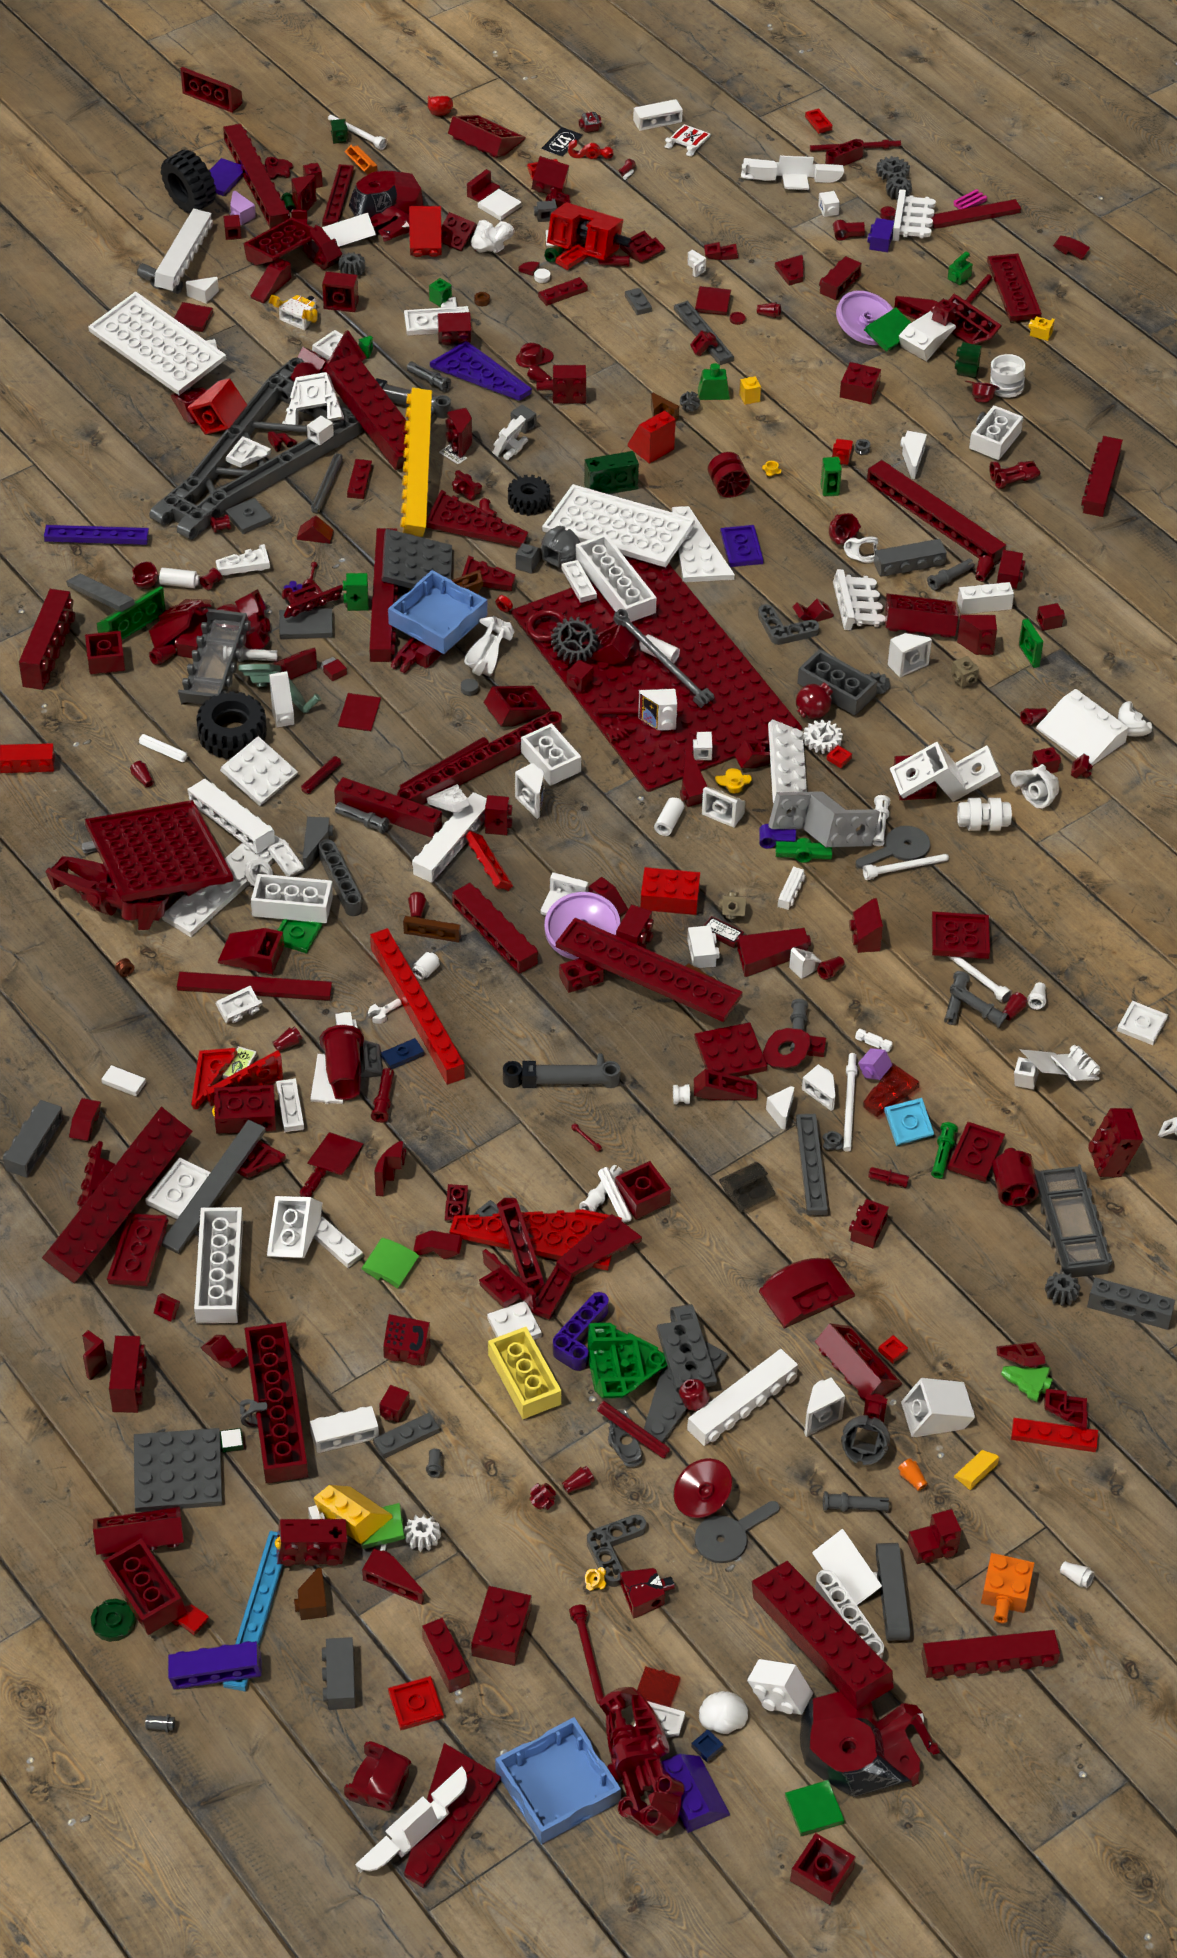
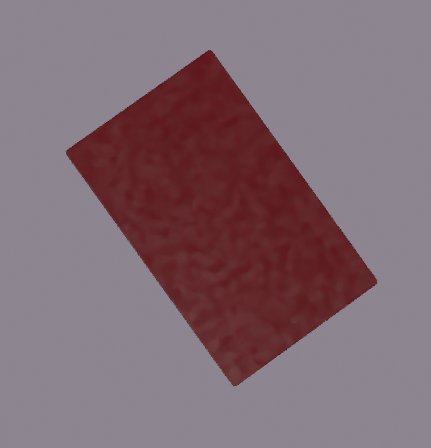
(706, 656)

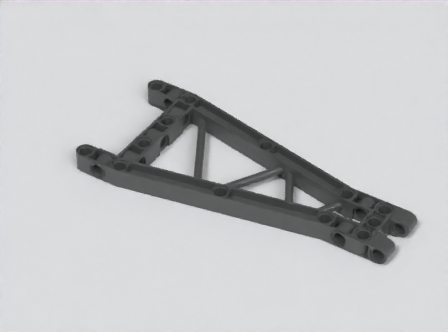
(195, 519)

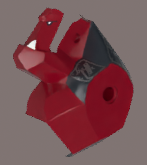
(385, 196)
(856, 1748)

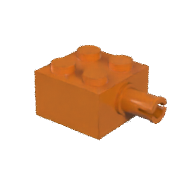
(1007, 1585)

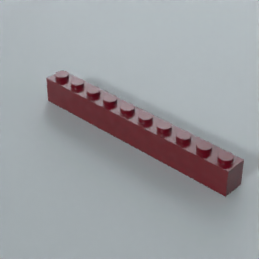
(255, 175)
(934, 511)
(383, 597)

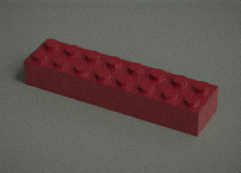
(370, 407)
(275, 1384)
(822, 1635)

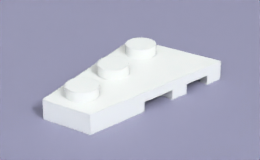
(243, 563)

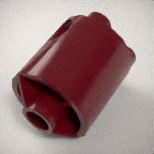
(1015, 1178)

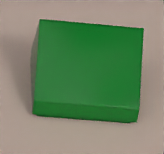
(366, 345)

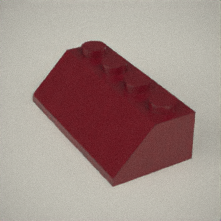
(210, 90)
(856, 1361)
(154, 1527)

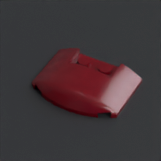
(804, 1290)

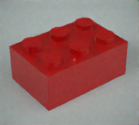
(670, 891)

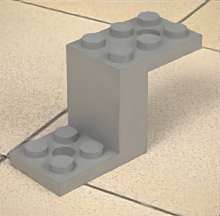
(824, 819)

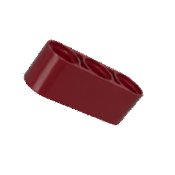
(845, 153)

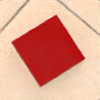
(415, 1703)

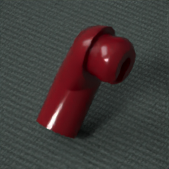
(629, 164)
(484, 505)

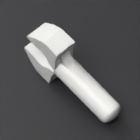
(382, 1011)

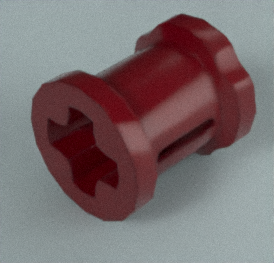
(220, 523)
(210, 579)

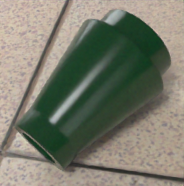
(552, 253)

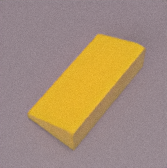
(977, 1469)

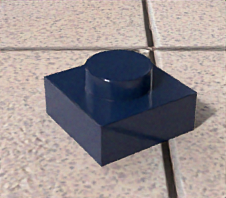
(707, 1745)

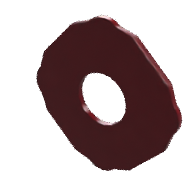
(771, 1051)

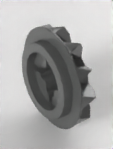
(884, 683)

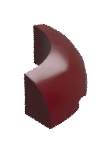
(260, 625)

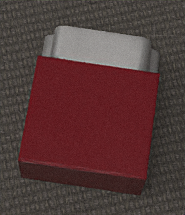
(333, 668)

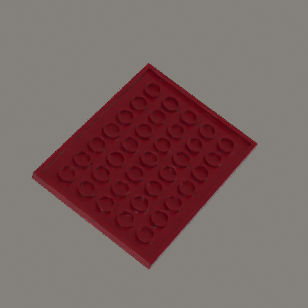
(158, 851)

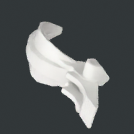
(484, 653)

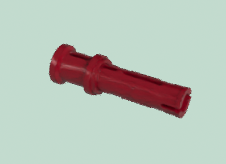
(382, 1101)

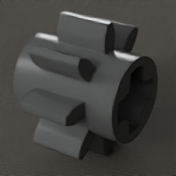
(689, 401)

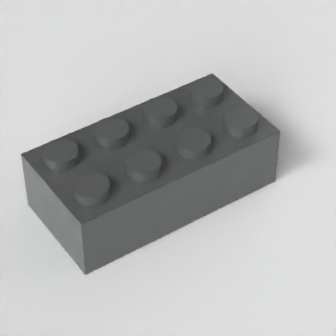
(850, 687)

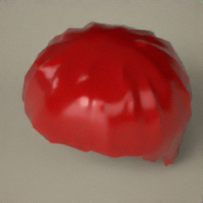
(440, 105)

